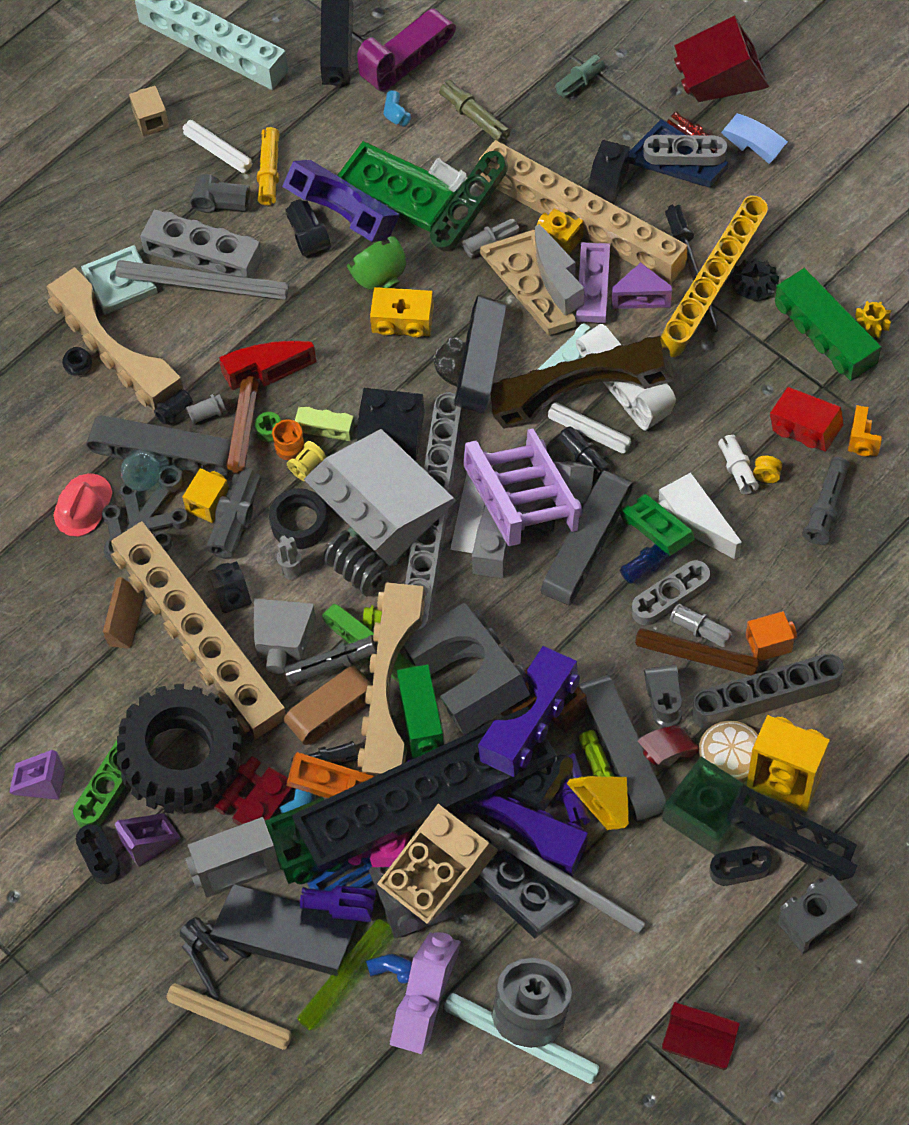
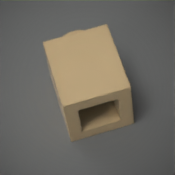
(149, 110)

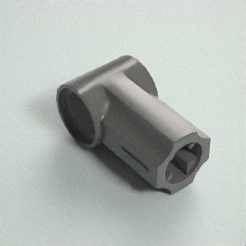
(212, 194)

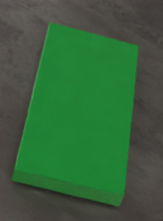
(398, 185)

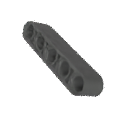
(171, 446)
(584, 545)
(776, 679)
(622, 747)

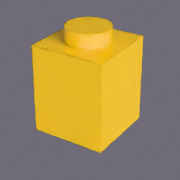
(204, 494)

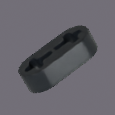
(91, 857)
(740, 858)

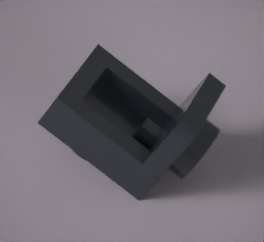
(230, 587)

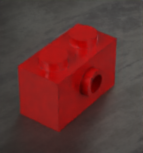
(806, 419)

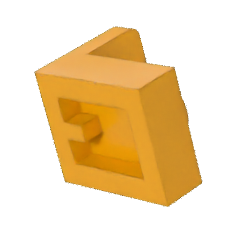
(861, 440)

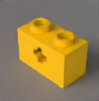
(401, 312)

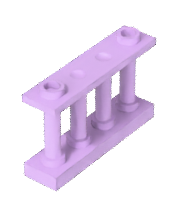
(502, 503)

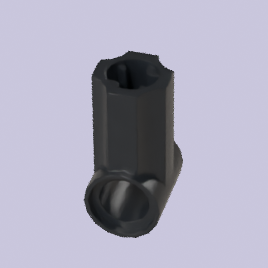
(309, 233)

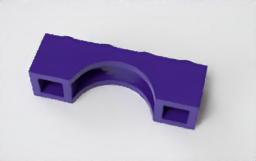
(321, 186)
(510, 742)

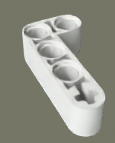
(643, 405)

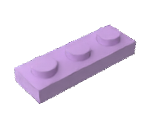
(594, 279)

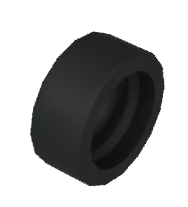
(294, 498)

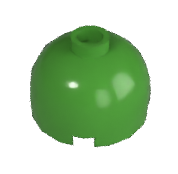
(379, 265)

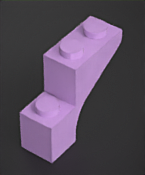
(424, 991)

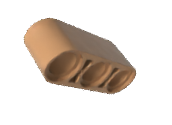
(328, 705)

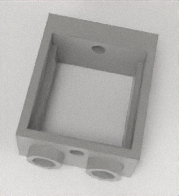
(232, 857)

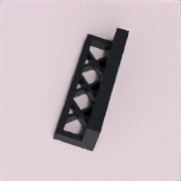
(788, 838)

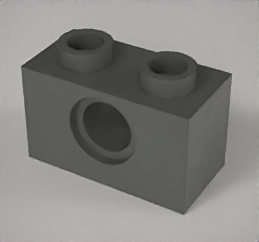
(809, 930)

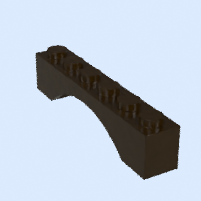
(524, 396)

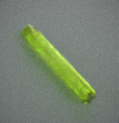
(350, 968)

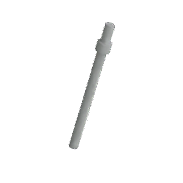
(502, 840)

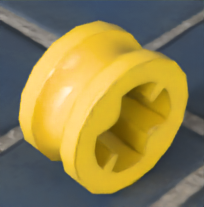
(767, 469)

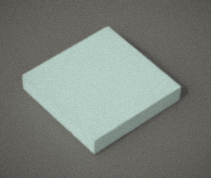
(114, 291)

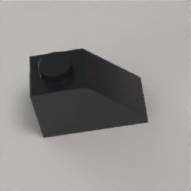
(609, 170)

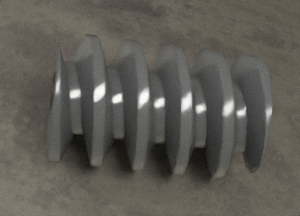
(354, 564)

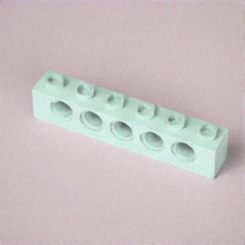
(216, 39)

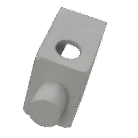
(282, 631)

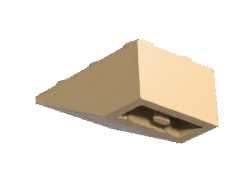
(436, 865)

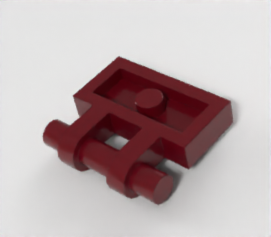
(264, 799)

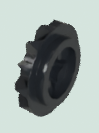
(744, 284)

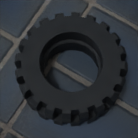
(187, 711)

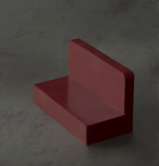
(700, 1036)

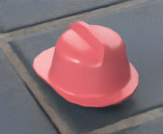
(82, 504)

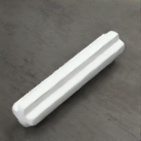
(217, 146)
(589, 427)

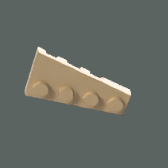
(518, 268)

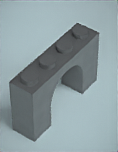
(491, 688)

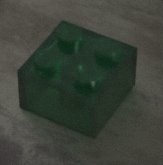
(703, 804)

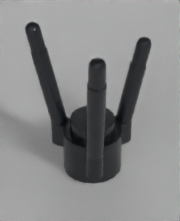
(197, 937)

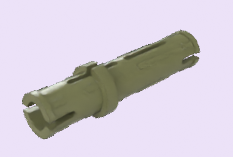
(466, 104)

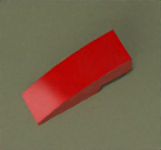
(267, 361)

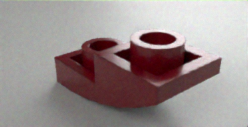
(667, 745)

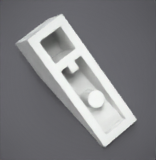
(694, 508)

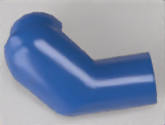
(392, 963)

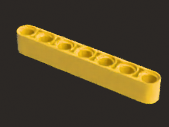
(732, 243)

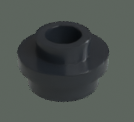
(74, 355)

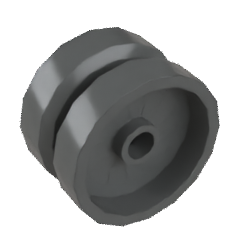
(531, 1002)

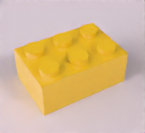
(787, 762)

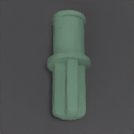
(579, 76)

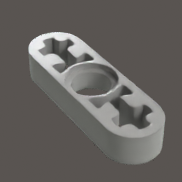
(663, 157)
(664, 605)

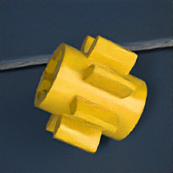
(874, 318)

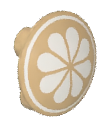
(729, 747)

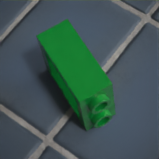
(419, 710)

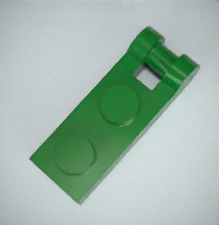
(657, 524)

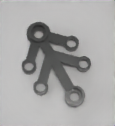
(135, 516)

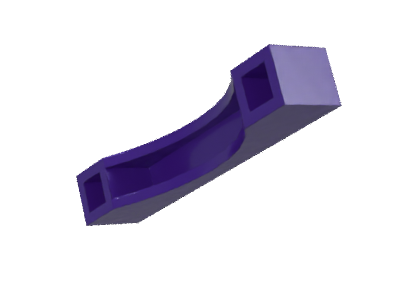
(548, 838)

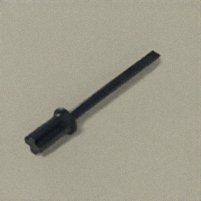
(682, 233)

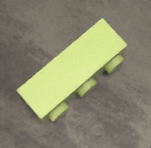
(325, 423)

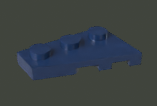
(699, 174)

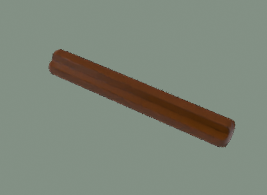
(697, 652)

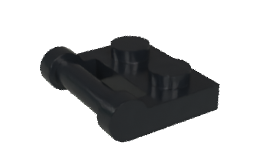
(539, 787)

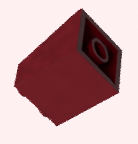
(720, 62)

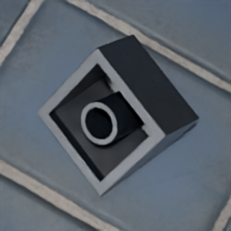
(396, 414)

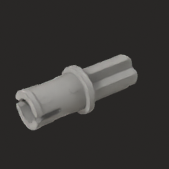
(497, 233)
(289, 558)
(700, 625)

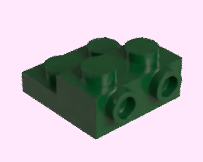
(290, 848)

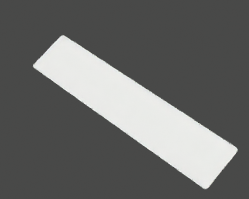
(468, 518)

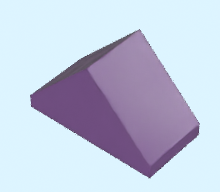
(641, 290)
(39, 776)
(146, 836)

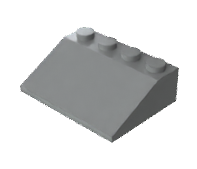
(380, 493)

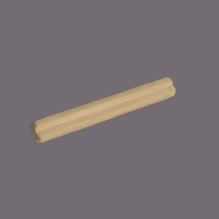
(229, 1016)

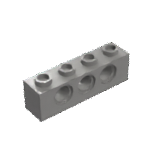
(222, 250)

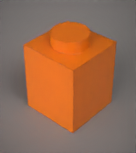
(770, 636)

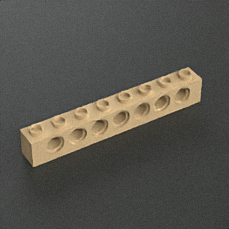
(602, 221)
(139, 544)

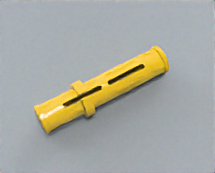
(268, 175)

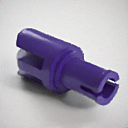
(572, 802)
(341, 902)

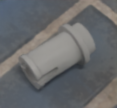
(206, 409)

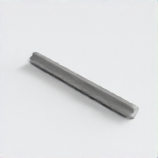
(201, 279)

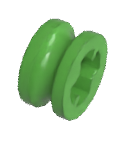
(261, 420)

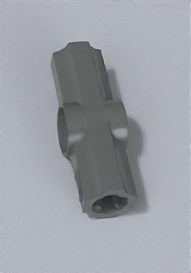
(234, 513)

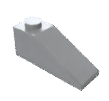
(490, 548)

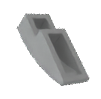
(558, 272)

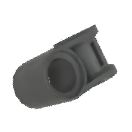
(664, 692)

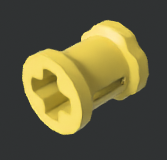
(306, 460)

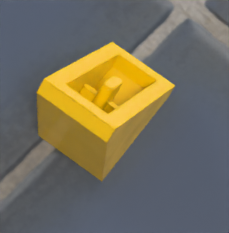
(604, 798)

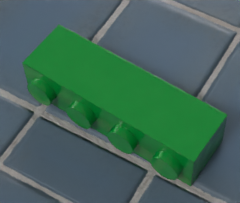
(827, 324)

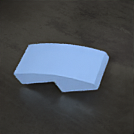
(761, 139)

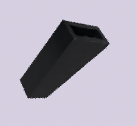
(336, 41)

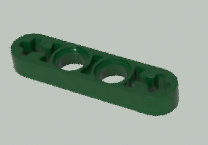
(473, 203)

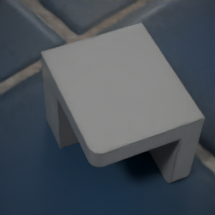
(577, 478)

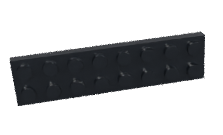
(406, 797)

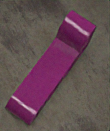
(390, 62)

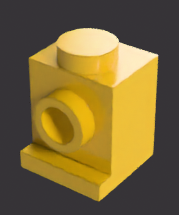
(562, 229)

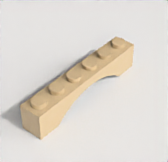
(147, 375)
(401, 616)

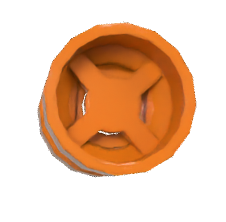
(288, 439)

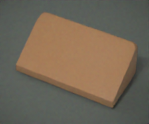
(122, 614)

